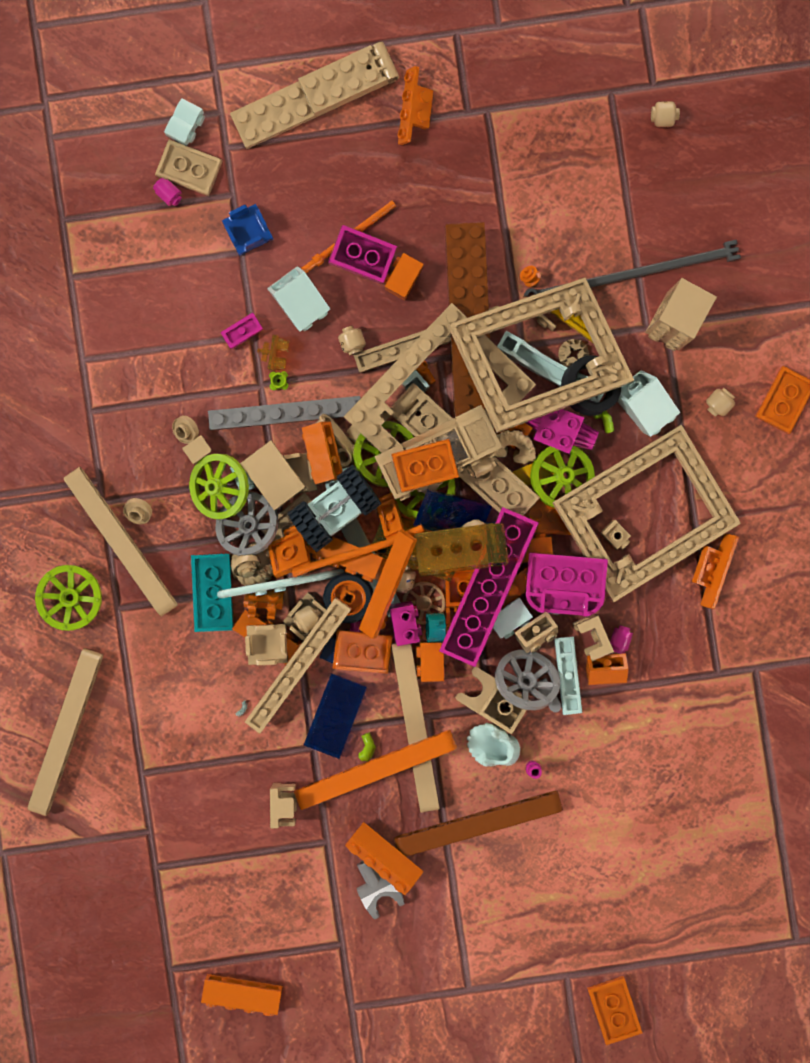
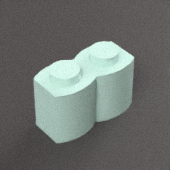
(184, 122)

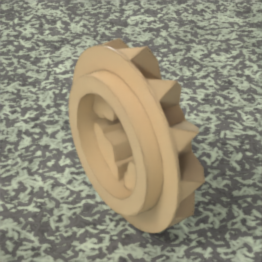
(564, 351)

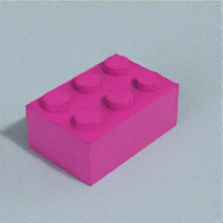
(362, 254)

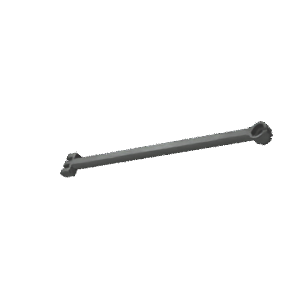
(658, 267)

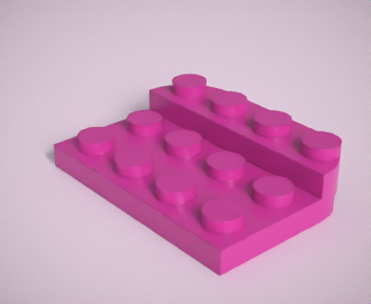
(566, 584)

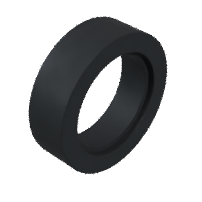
(585, 407)

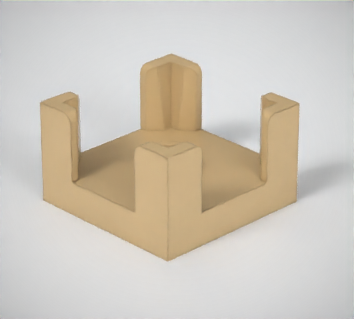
(598, 634)

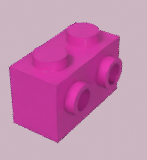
(404, 623)

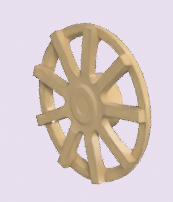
(424, 601)

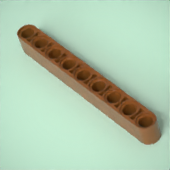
(478, 823)

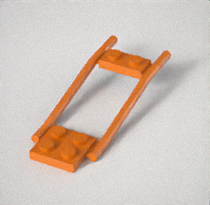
(292, 552)

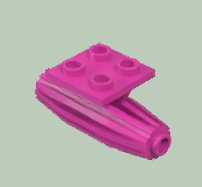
(563, 431)

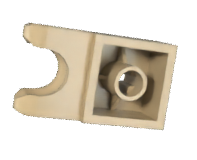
(489, 702)

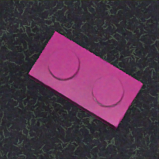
(241, 331)

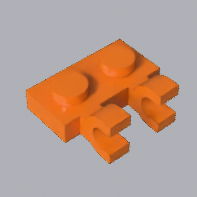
(269, 601)

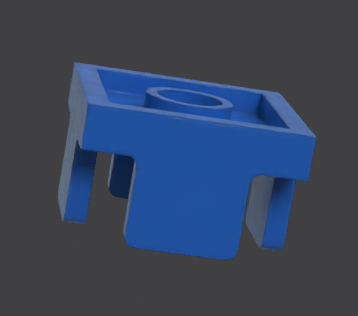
(247, 228)

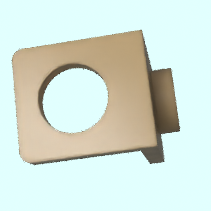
(544, 322)

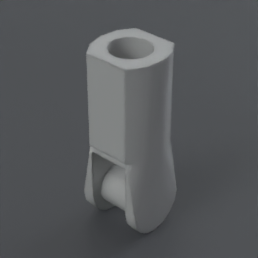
(555, 706)

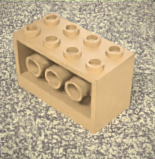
(680, 315)

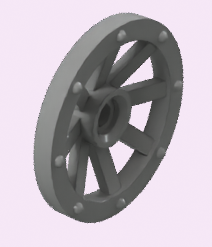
(243, 525)
(527, 681)

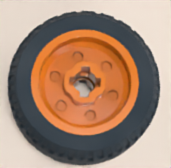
(349, 584)

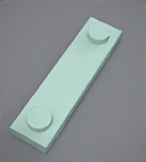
(568, 675)

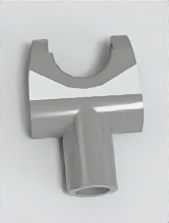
(374, 889)

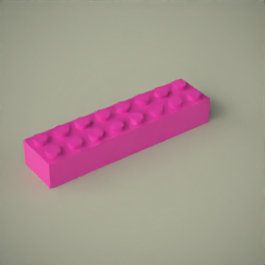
(487, 593)

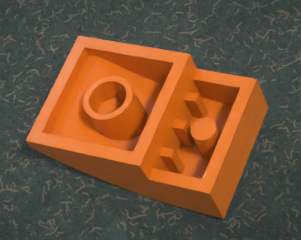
(454, 593)

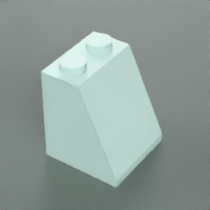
(299, 299)
(647, 403)

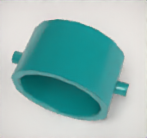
(435, 627)

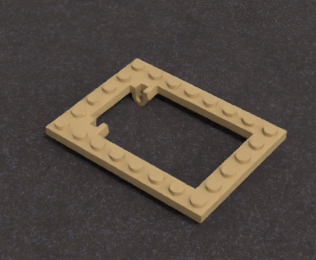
(570, 299)
(372, 410)
(624, 575)

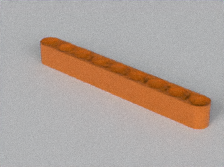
(375, 769)

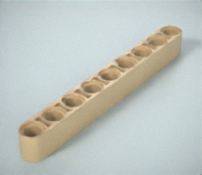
(120, 541)
(415, 724)
(65, 732)

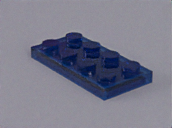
(449, 511)
(335, 715)

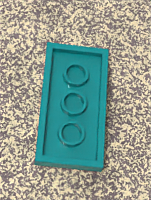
(209, 576)

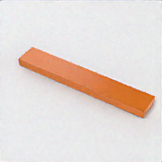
(387, 584)

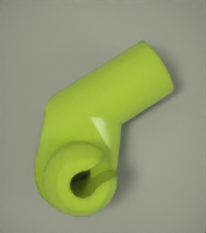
(607, 421)
(369, 748)

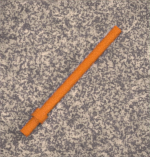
(318, 259)

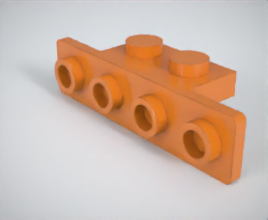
(415, 106)
(713, 569)

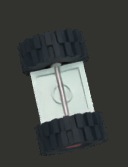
(334, 508)

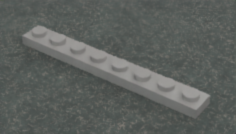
(280, 413)

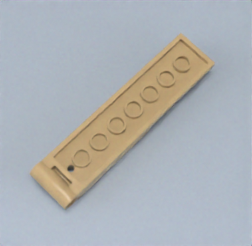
(315, 94)
(497, 487)

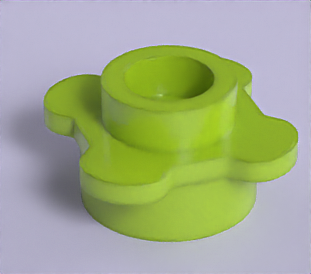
(282, 384)

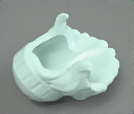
(493, 745)

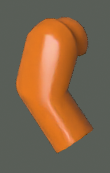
(424, 371)

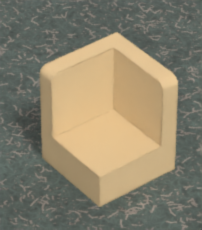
(197, 449)

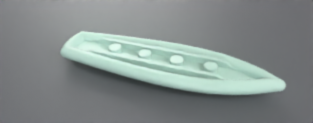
(278, 585)

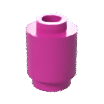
(167, 192)
(621, 639)

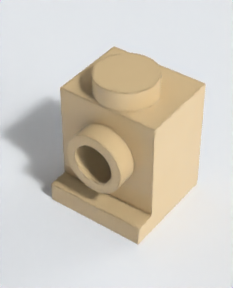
(609, 531)

